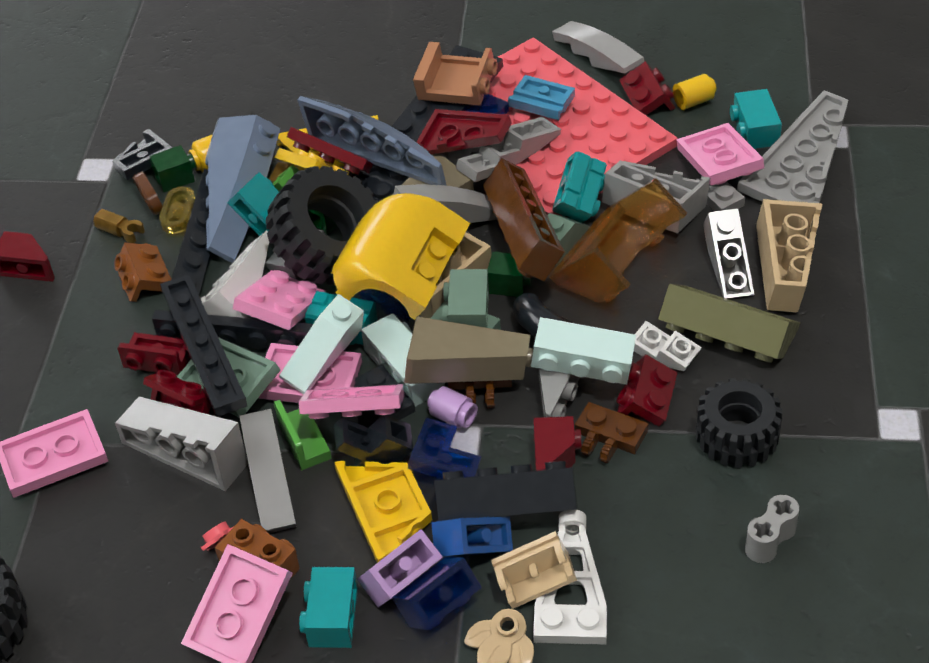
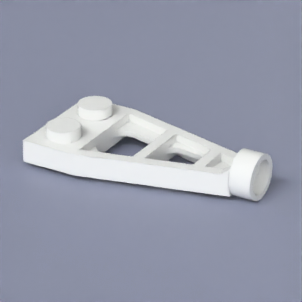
(573, 622)

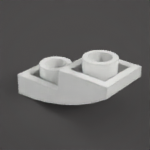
(673, 350)

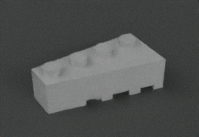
(186, 440)

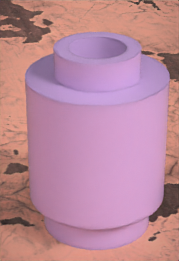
(452, 407)

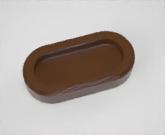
(148, 193)

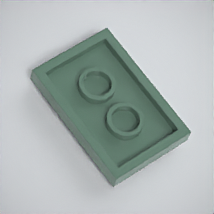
(251, 371)

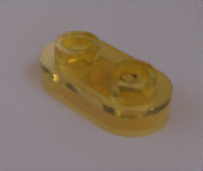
(176, 210)

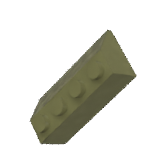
(727, 321)

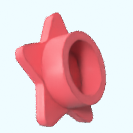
(215, 535)

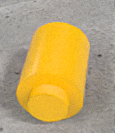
(694, 91)

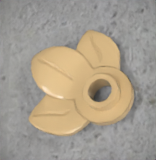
(499, 645)

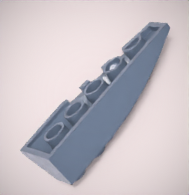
(370, 140)
(235, 155)

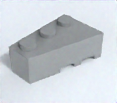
(628, 177)

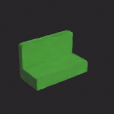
(302, 437)

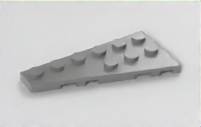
(802, 156)

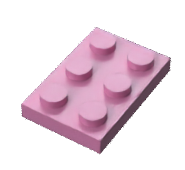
(720, 154)
(277, 299)
(338, 375)
(351, 400)
(51, 453)
(237, 607)

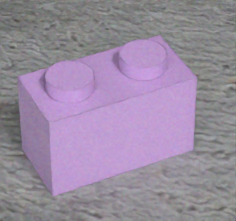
(399, 568)

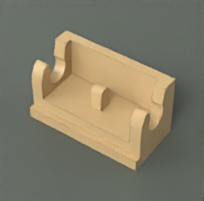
(534, 569)

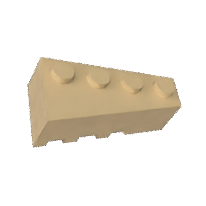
(786, 246)

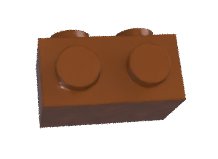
(260, 543)

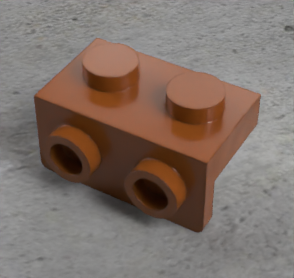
(140, 269)

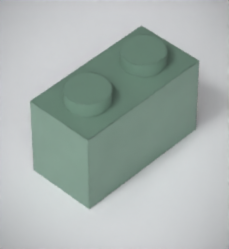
(467, 297)

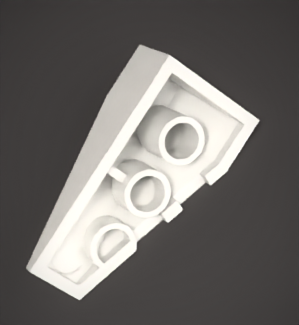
(241, 275)

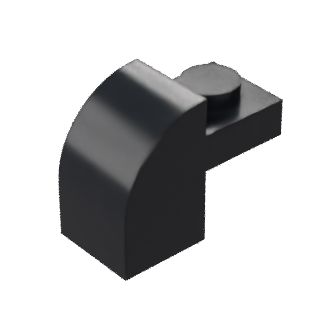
(382, 442)

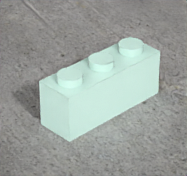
(388, 344)
(583, 350)

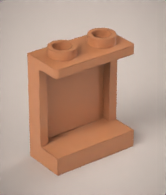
(454, 77)

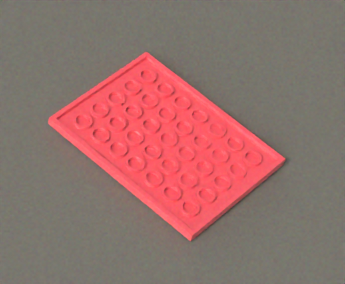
(593, 123)

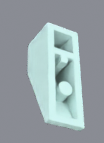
(323, 343)

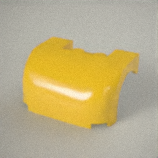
(400, 250)

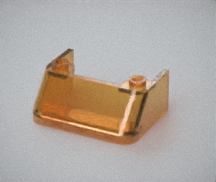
(614, 239)

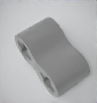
(772, 528)

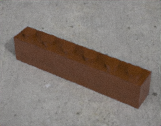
(523, 220)

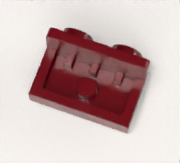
(646, 89)
(154, 353)
(648, 390)
(177, 392)

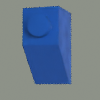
(472, 536)

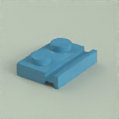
(541, 97)

